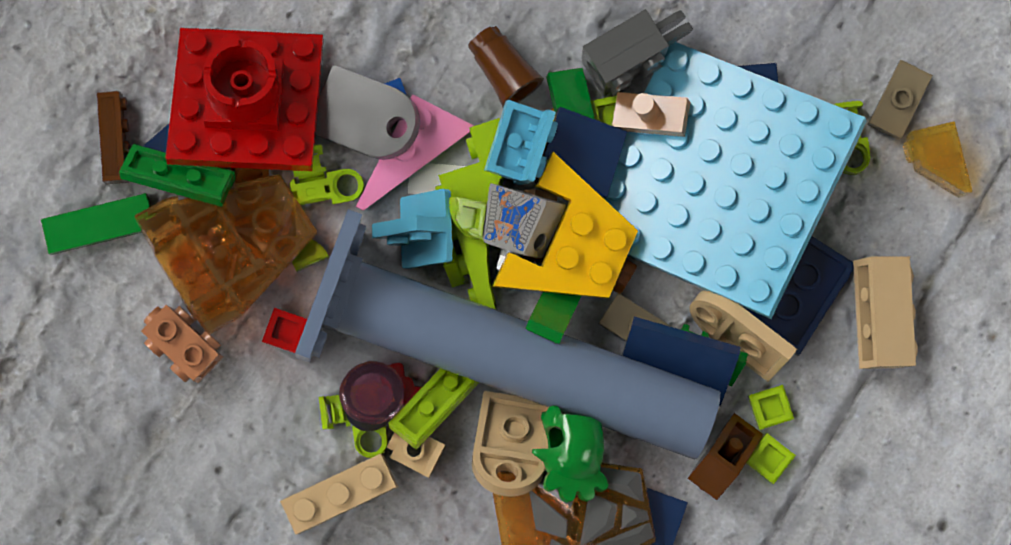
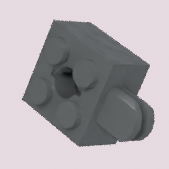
(631, 50)

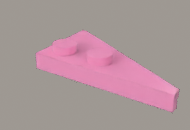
(436, 134)

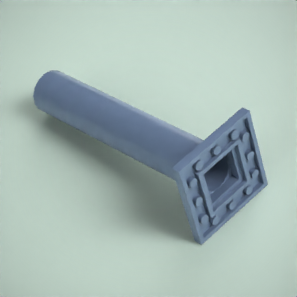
(502, 353)

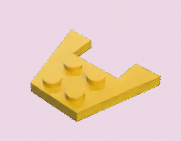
(586, 245)

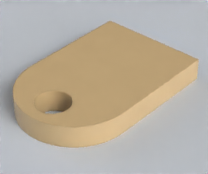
(734, 325)
(505, 441)

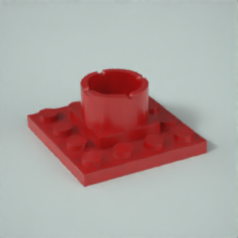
(245, 99)

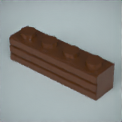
(112, 135)

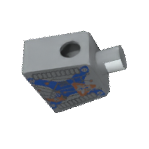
(520, 222)

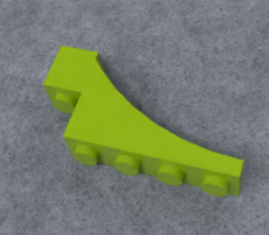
(474, 184)

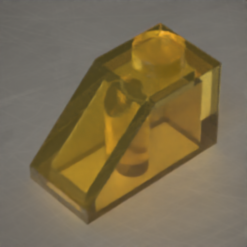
(939, 157)

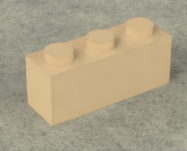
(885, 312)
(339, 494)

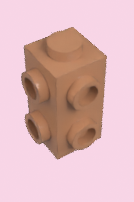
(172, 334)

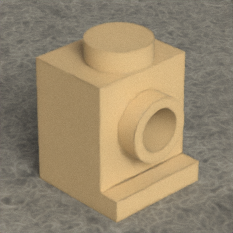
(423, 463)

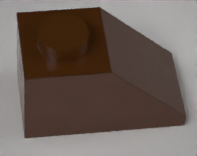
(725, 456)

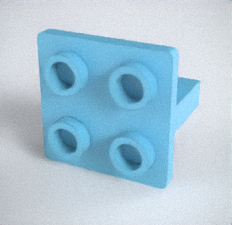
(521, 143)
(422, 230)

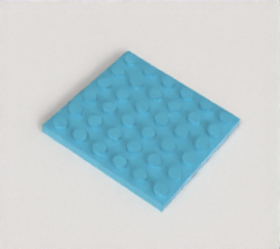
(743, 184)

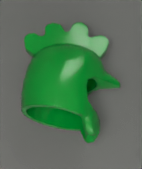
(572, 455)

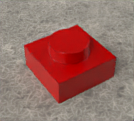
(284, 330)

